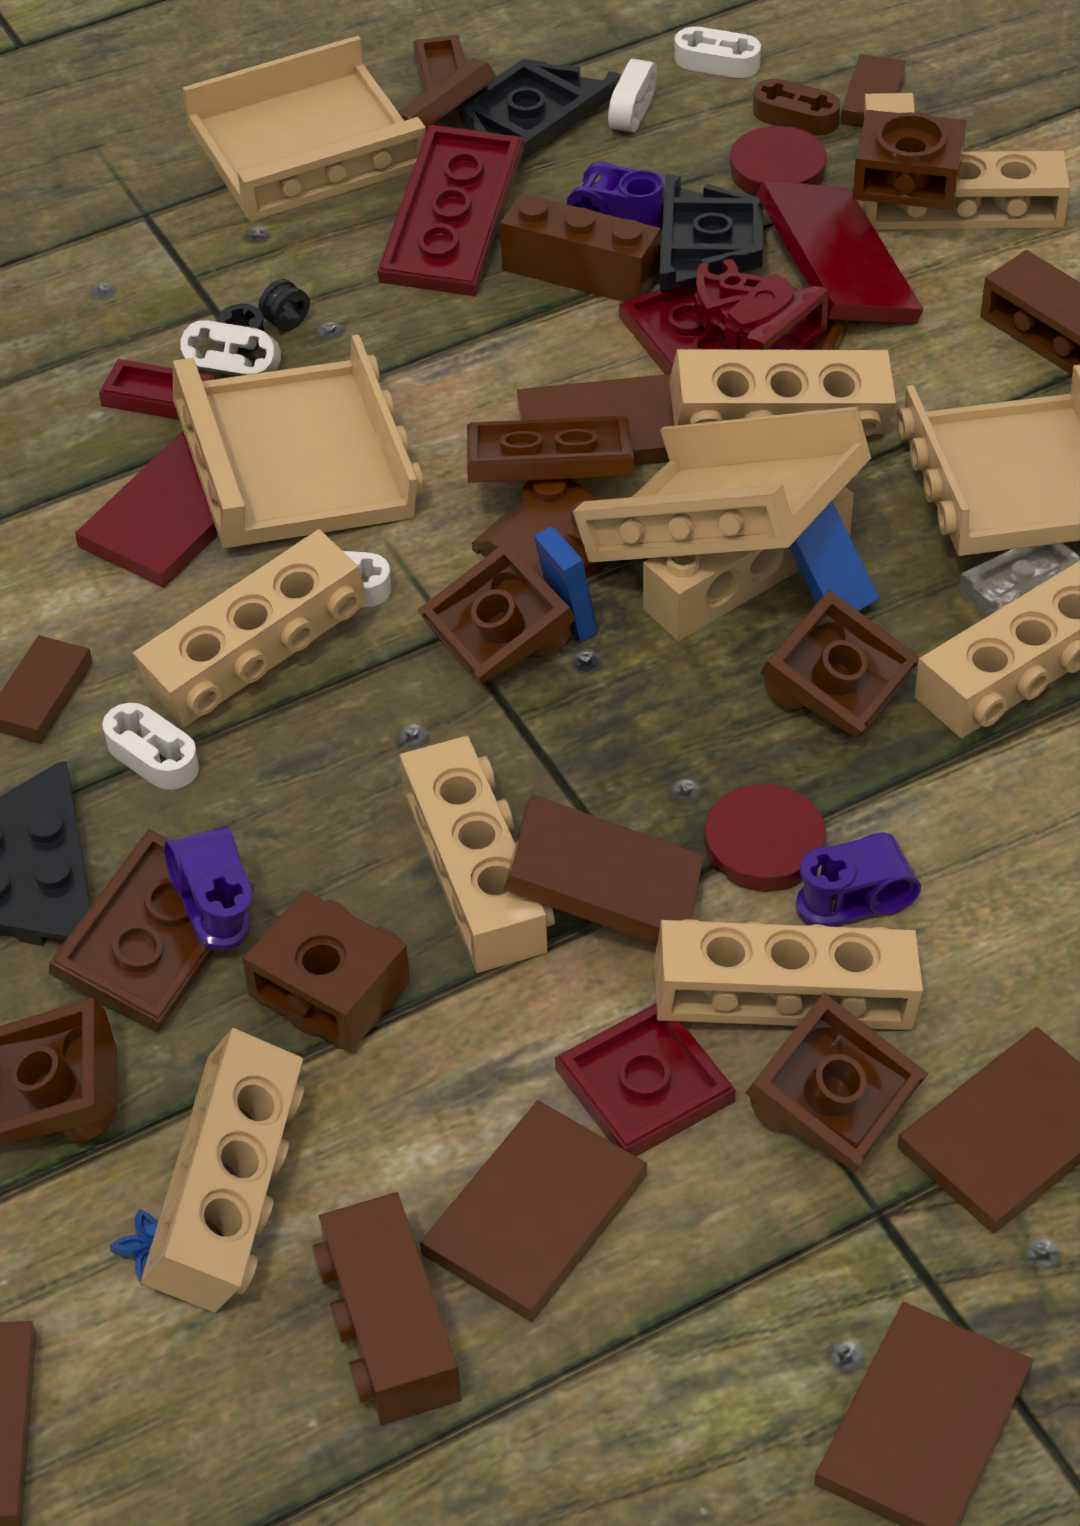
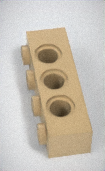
(991, 193)
(761, 377)
(700, 588)
(251, 627)
(1004, 656)
(472, 851)
(782, 970)
(185, 1253)

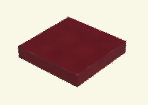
(644, 1081)

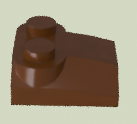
(542, 505)
(498, 615)
(838, 666)
(58, 1074)
(835, 1083)

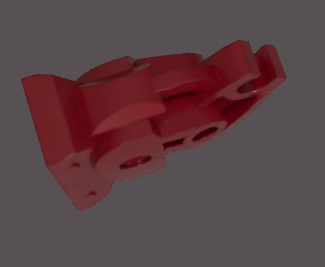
(759, 310)

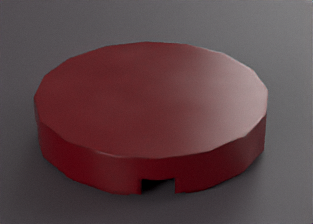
(777, 156)
(763, 835)

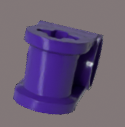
(621, 193)
(861, 876)
(211, 886)

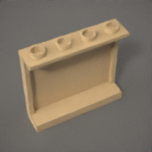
(301, 129)
(297, 449)
(1000, 469)
(730, 487)

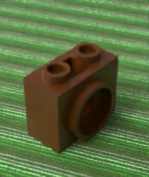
(909, 159)
(327, 970)

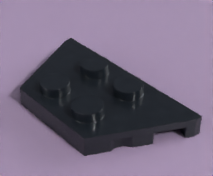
(536, 102)
(707, 230)
(41, 860)

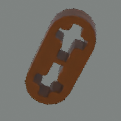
(796, 106)

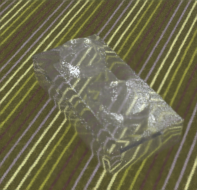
(1014, 574)

